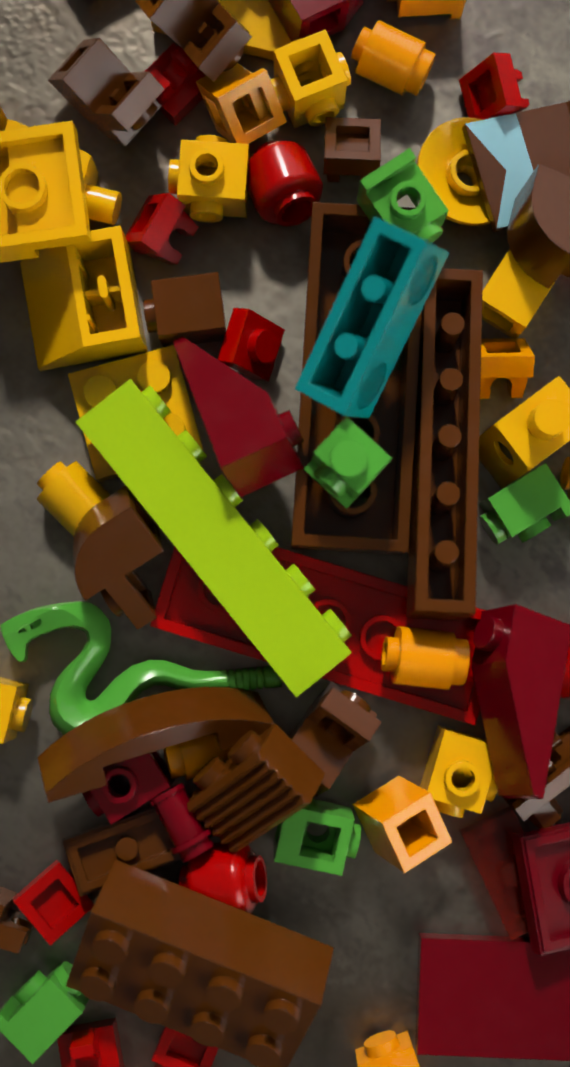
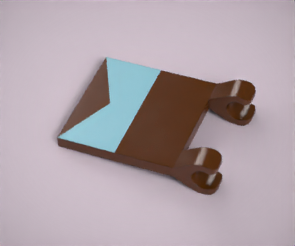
(509, 150)

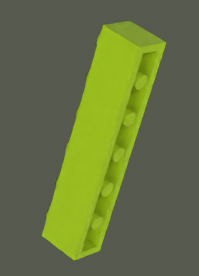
(214, 537)

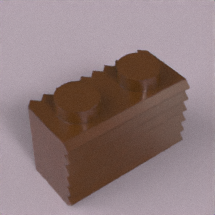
(255, 787)

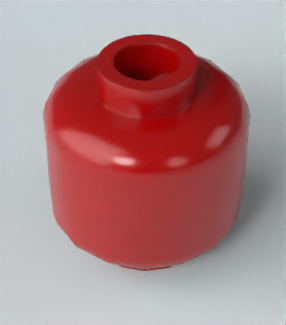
(283, 183)
(227, 876)

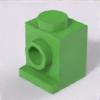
(391, 182)
(347, 463)
(524, 506)
(322, 853)
(41, 1011)

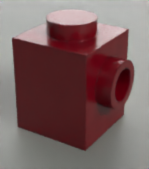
(129, 786)

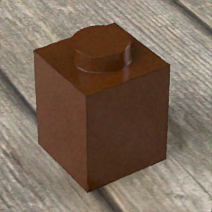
(186, 308)

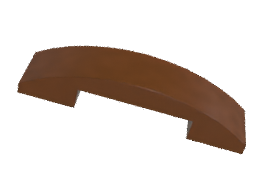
(144, 726)

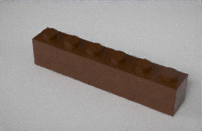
(446, 451)

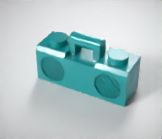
(371, 319)

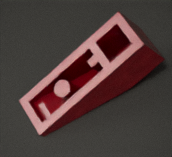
(242, 422)
(519, 687)

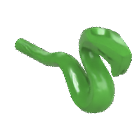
(68, 695)

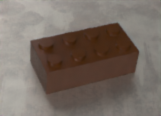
(200, 967)

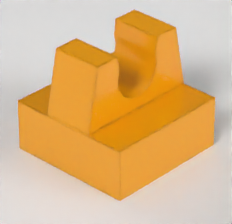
(506, 359)

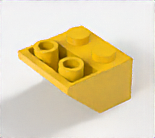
(84, 301)

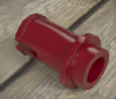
(183, 828)

